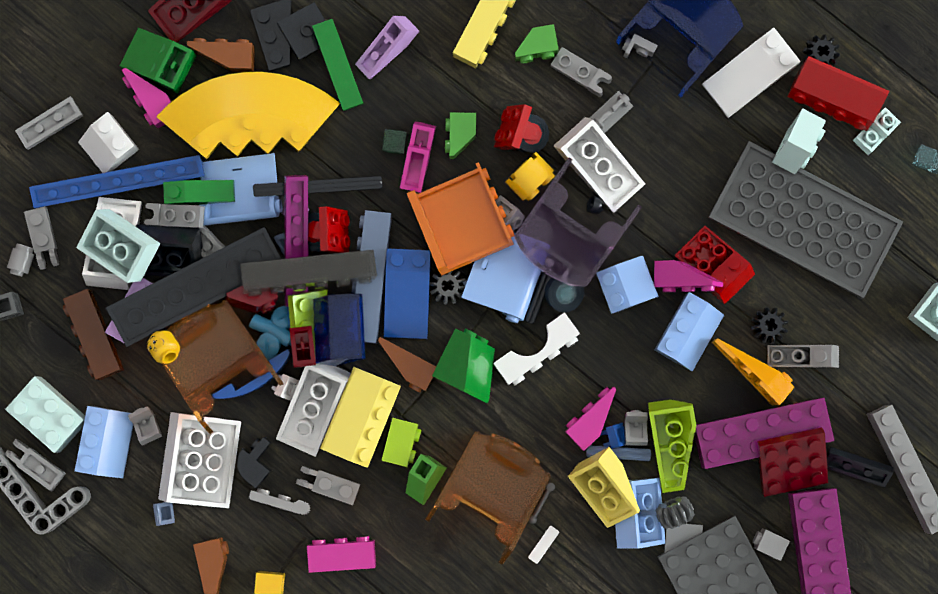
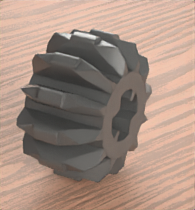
(448, 294)
(675, 512)

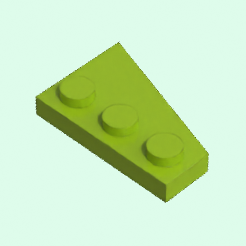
(301, 309)

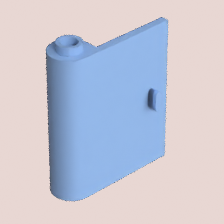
(246, 173)
(504, 284)

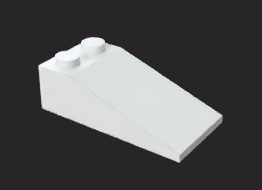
(751, 72)
(599, 164)
(93, 272)
(313, 407)

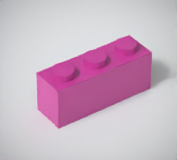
(341, 554)

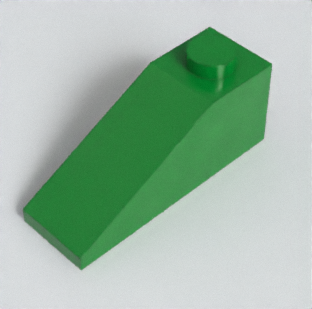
(198, 192)

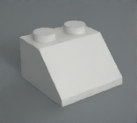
(107, 143)

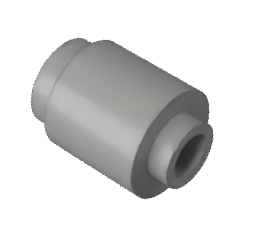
(20, 260)

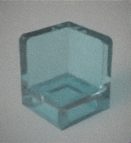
(926, 159)

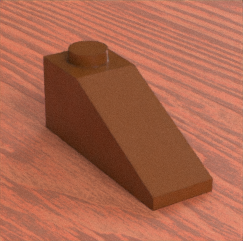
(412, 368)
(211, 563)

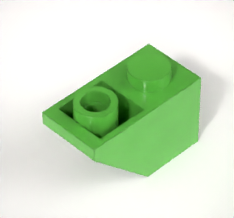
(538, 43)
(462, 132)
(424, 478)

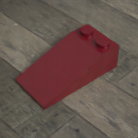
(181, 17)

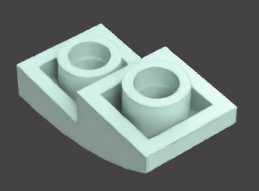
(878, 131)

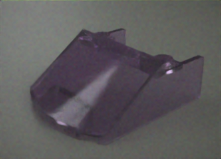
(560, 243)

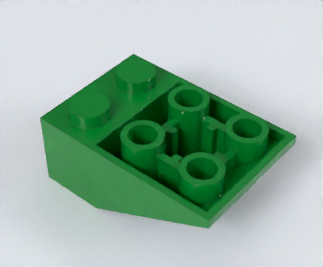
(158, 60)

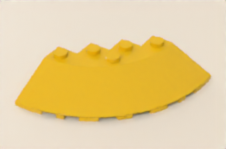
(248, 109)

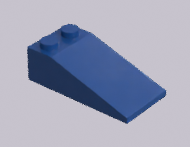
(407, 293)

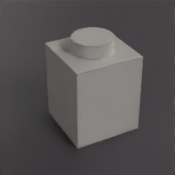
(770, 543)

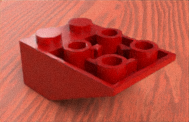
(718, 260)

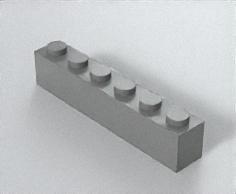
(906, 466)

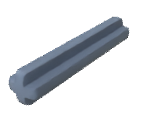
(622, 453)

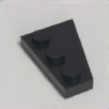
(273, 43)

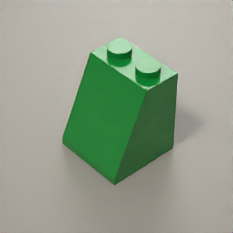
(467, 364)

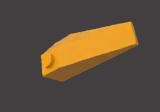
(768, 381)

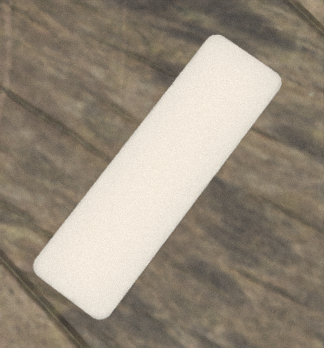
(543, 545)

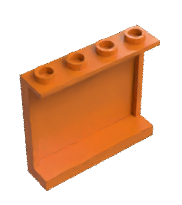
(461, 220)

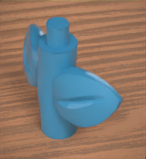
(274, 331)

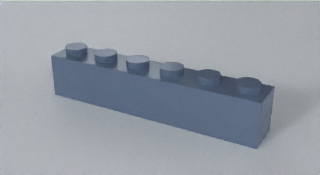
(374, 237)

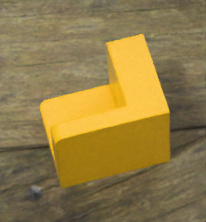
(269, 582)

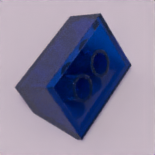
(339, 329)

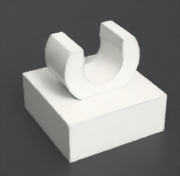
(287, 389)

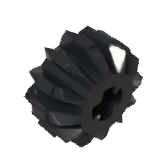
(814, 47)
(775, 321)

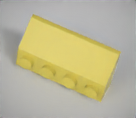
(360, 417)

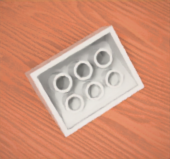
(199, 464)

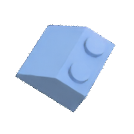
(627, 284)

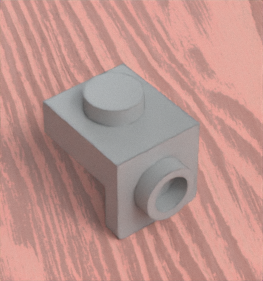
(145, 425)
(636, 428)

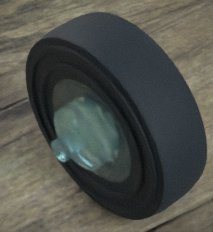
(563, 296)

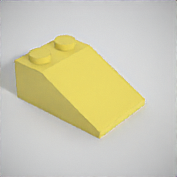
(605, 487)

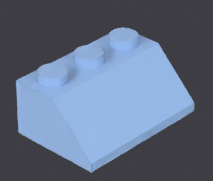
(689, 331)
(104, 442)
(642, 528)

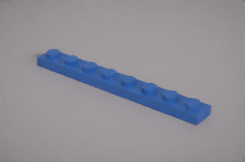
(116, 181)

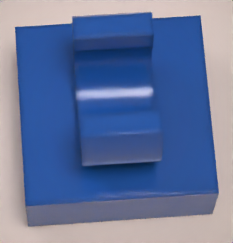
(615, 434)

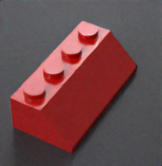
(837, 93)

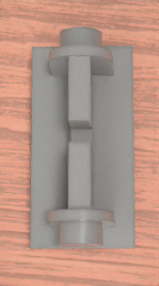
(612, 111)

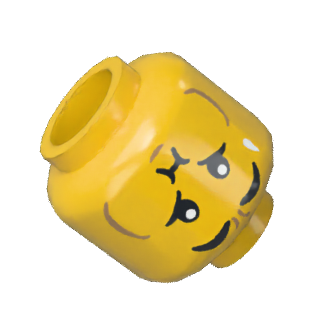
(163, 347)

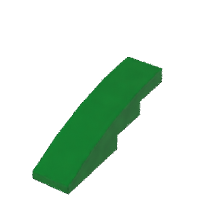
(337, 64)

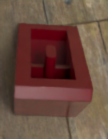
(302, 346)

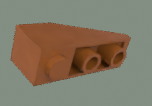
(232, 56)

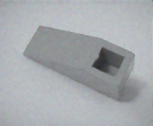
(803, 356)

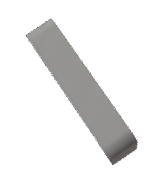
(28, 494)

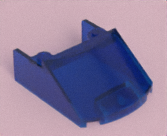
(704, 22)

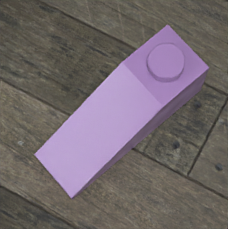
(387, 45)

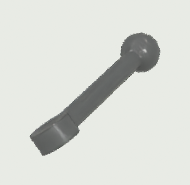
(550, 487)

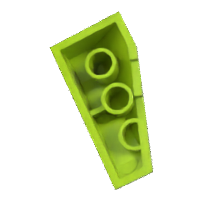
(673, 435)

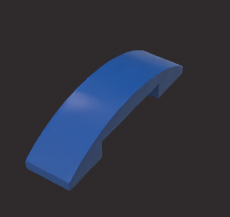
(231, 391)

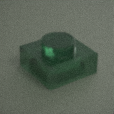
(394, 141)

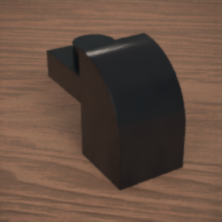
(249, 464)

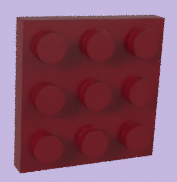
(793, 462)

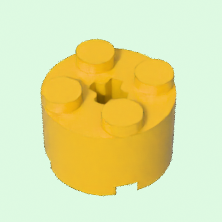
(530, 177)

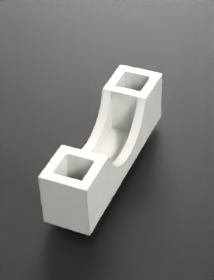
(559, 333)

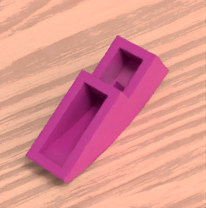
(417, 156)

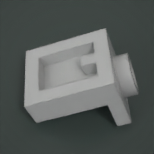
(642, 46)
(513, 214)

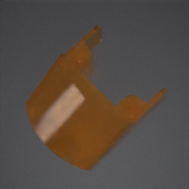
(212, 353)
(498, 482)

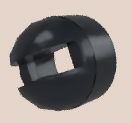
(594, 205)

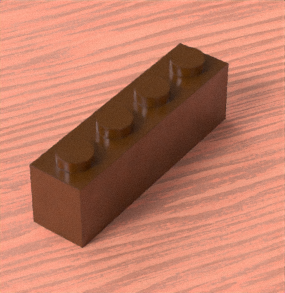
(90, 329)

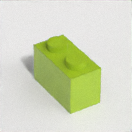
(400, 442)

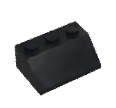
(176, 250)

